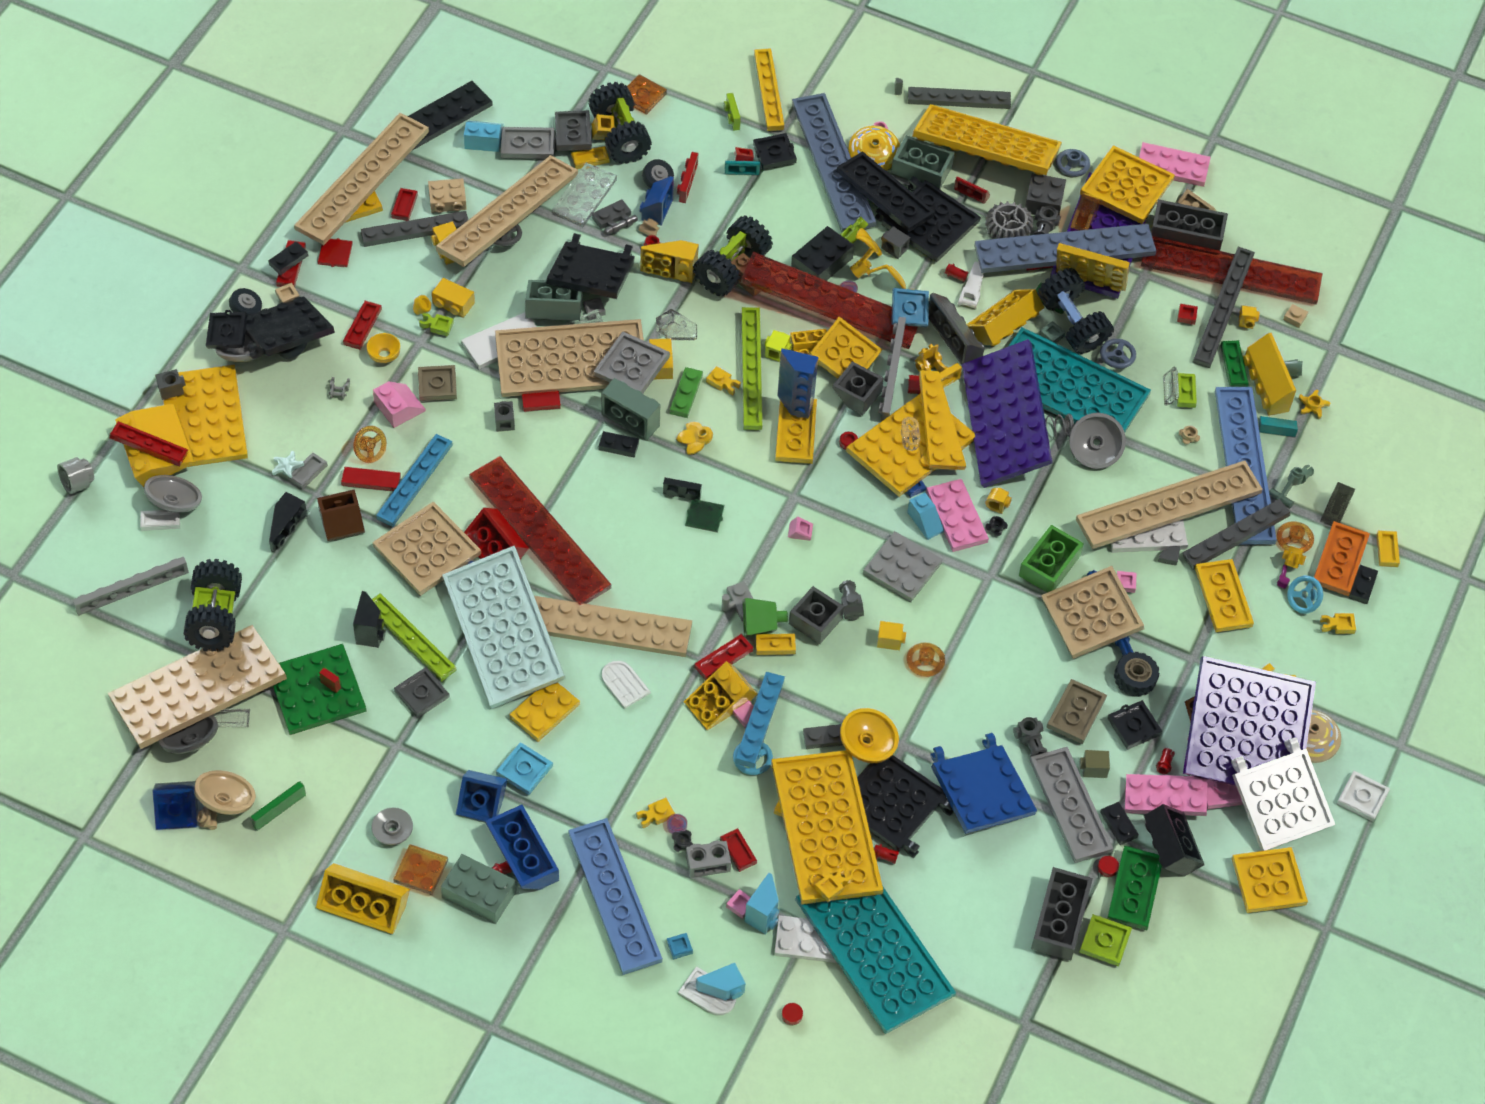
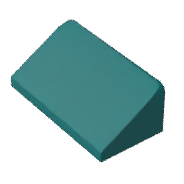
(742, 167)
(1278, 426)

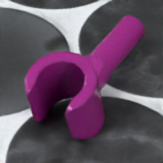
(1283, 581)

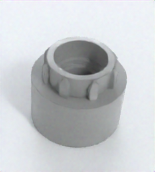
(75, 474)

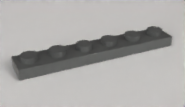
(959, 97)
(409, 229)
(1236, 533)

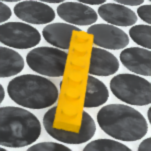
(769, 89)

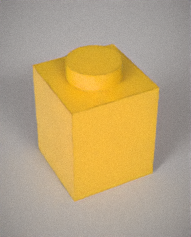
(601, 126)
(891, 635)

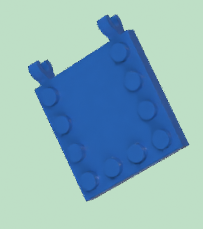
(982, 786)

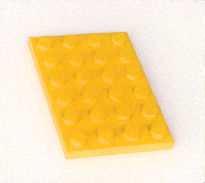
(211, 415)
(886, 458)

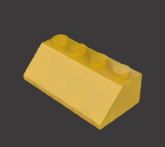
(1006, 316)
(1270, 375)
(362, 898)

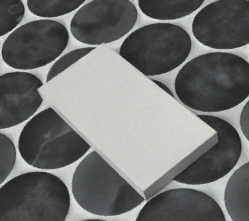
(483, 344)

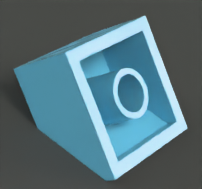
(483, 136)
(763, 906)

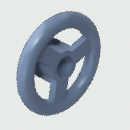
(1074, 160)
(1117, 357)

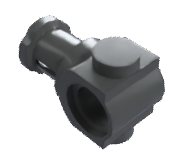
(1046, 219)
(851, 600)
(1030, 738)

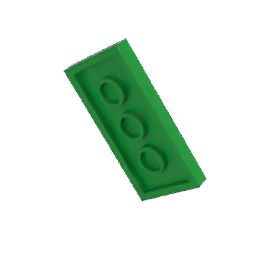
(1135, 888)

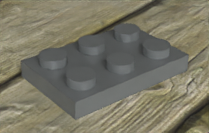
(573, 130)

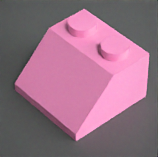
(397, 402)

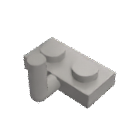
(736, 593)

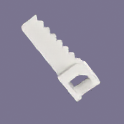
(972, 288)

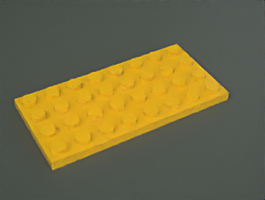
(987, 139)
(826, 823)

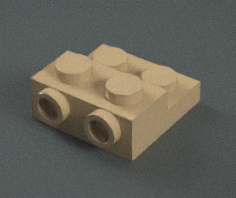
(447, 195)

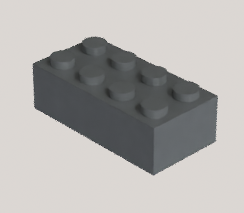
(1189, 224)
(1062, 913)

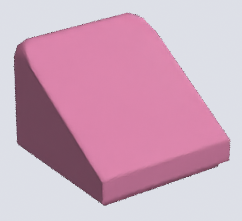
(800, 529)

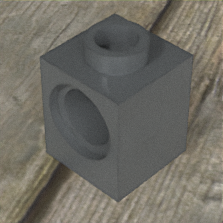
(895, 242)
(170, 384)
(504, 416)

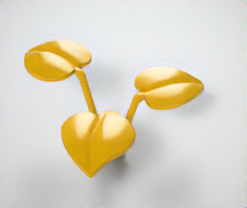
(863, 265)

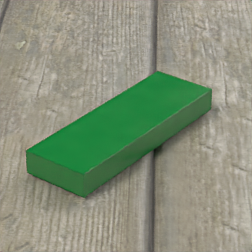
(1234, 363)
(278, 805)

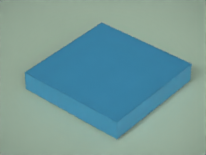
(911, 305)

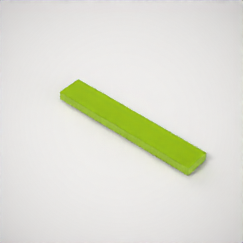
(414, 639)

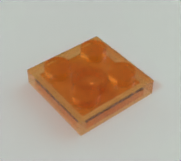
(645, 93)
(420, 869)

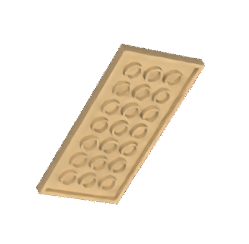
(557, 356)
(196, 687)

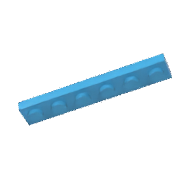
(414, 480)
(759, 720)

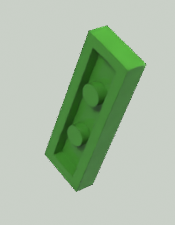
(686, 392)

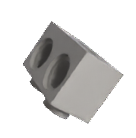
(709, 864)

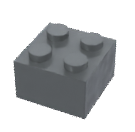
(1045, 192)
(816, 615)

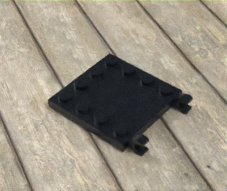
(942, 231)
(591, 269)
(285, 327)
(899, 802)

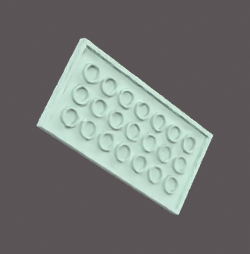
(503, 627)

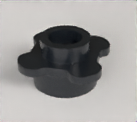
(996, 521)
(677, 836)

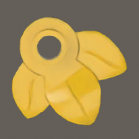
(693, 437)

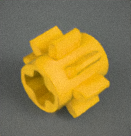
(1293, 557)

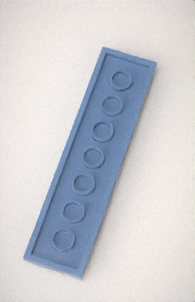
(615, 896)

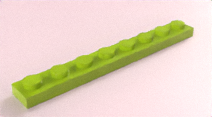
(751, 369)

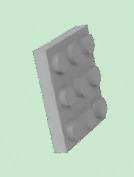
(632, 362)
(902, 566)

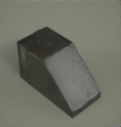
(1337, 504)

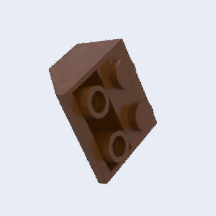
(340, 515)

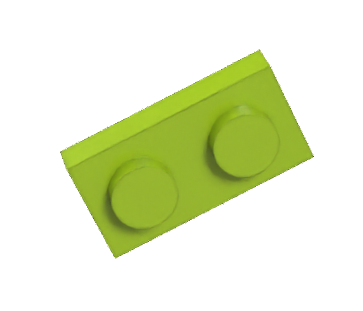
(733, 114)
(1187, 390)

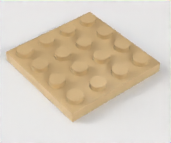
(426, 548)
(1092, 612)

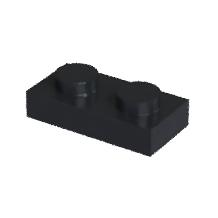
(288, 258)
(618, 444)
(682, 489)
(1363, 584)
(1119, 823)

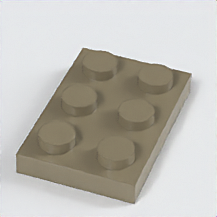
(1076, 711)

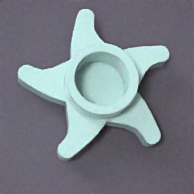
(287, 465)

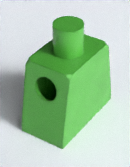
(761, 616)

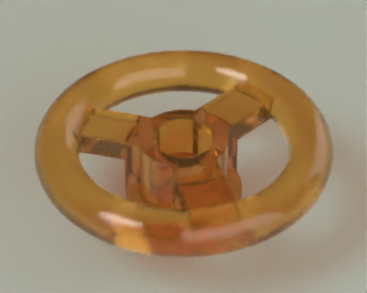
(360, 443)
(1296, 535)
(926, 650)

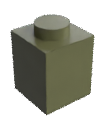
(1095, 764)

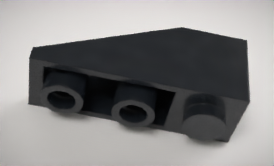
(286, 515)

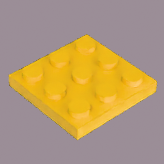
(842, 346)
(1269, 880)

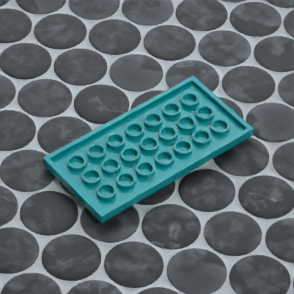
(1081, 386)
(880, 957)

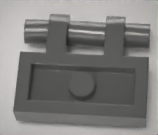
(613, 213)

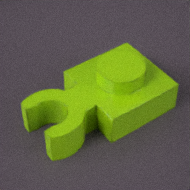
(851, 231)
(438, 325)

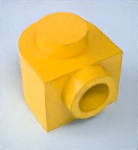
(1248, 316)
(998, 500)

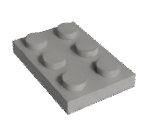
(527, 142)

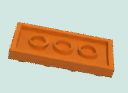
(1341, 558)

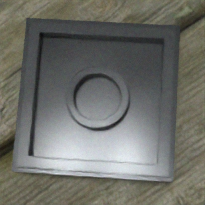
(421, 692)

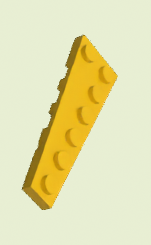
(940, 432)

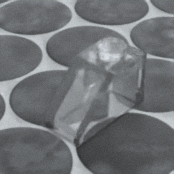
(675, 326)

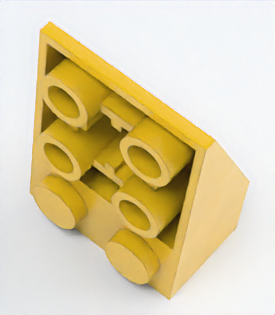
(670, 259)
(720, 696)

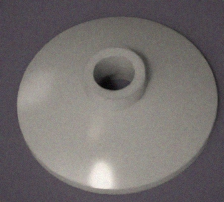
(389, 819)

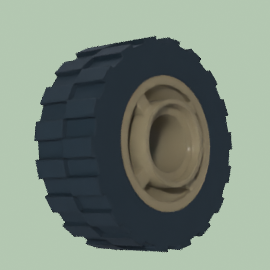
(1132, 683)

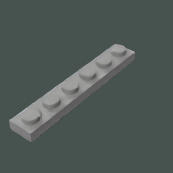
(893, 361)
(130, 586)

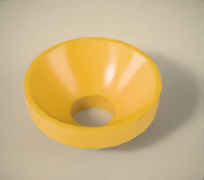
(383, 342)

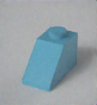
(925, 515)
(722, 983)

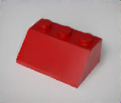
(494, 533)

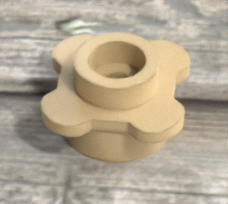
(1189, 430)

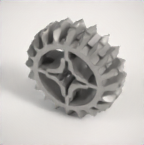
(1008, 221)

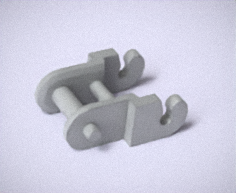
(345, 388)

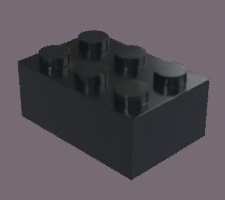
(823, 254)
(1173, 840)

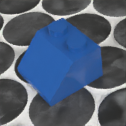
(658, 200)
(480, 795)

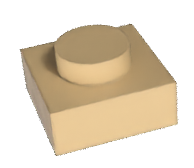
(286, 293)
(1295, 315)

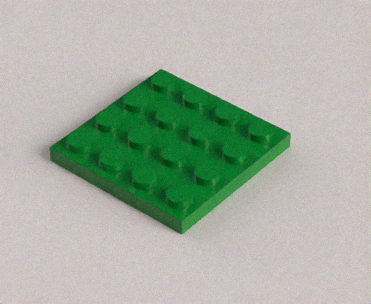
(310, 703)

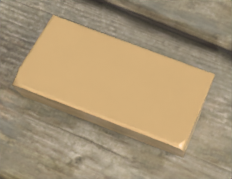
(1192, 199)

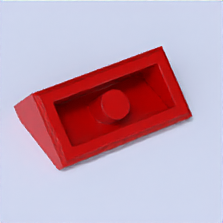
(971, 190)

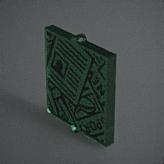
(705, 515)

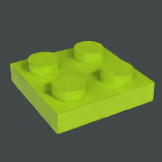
(1105, 940)

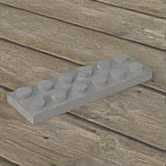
(1071, 804)

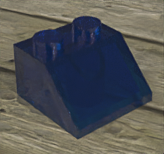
(175, 805)

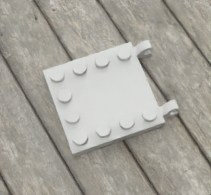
(1282, 797)

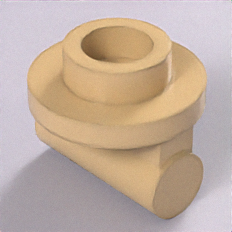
(649, 227)
(207, 818)

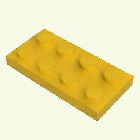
(795, 436)
(1224, 595)

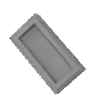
(312, 468)

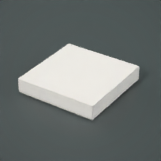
(1363, 796)

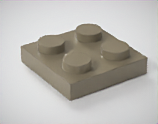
(437, 383)

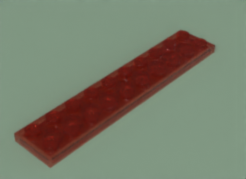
(1214, 265)
(823, 297)
(540, 531)

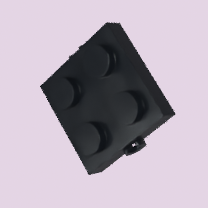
(774, 151)
(226, 330)
(1134, 724)

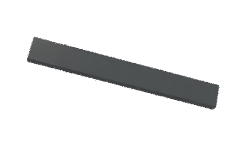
(1223, 307)

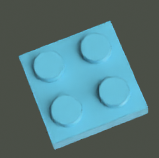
(524, 768)

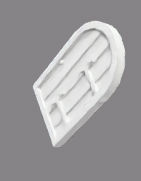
(624, 683)
(707, 1002)

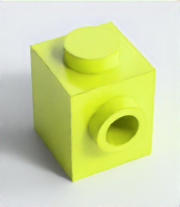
(775, 343)

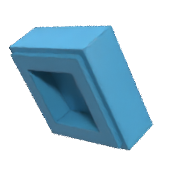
(679, 946)

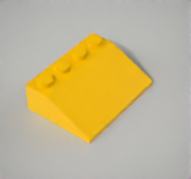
(162, 423)

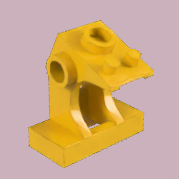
(932, 358)

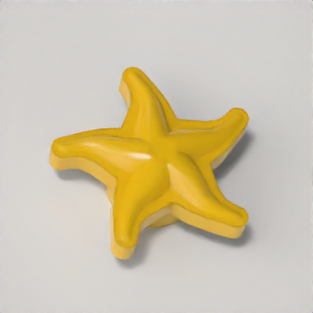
(1313, 404)

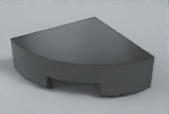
(898, 86)
(1170, 555)

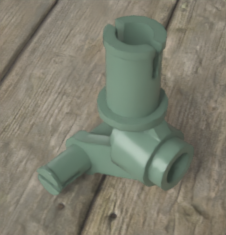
(1296, 477)

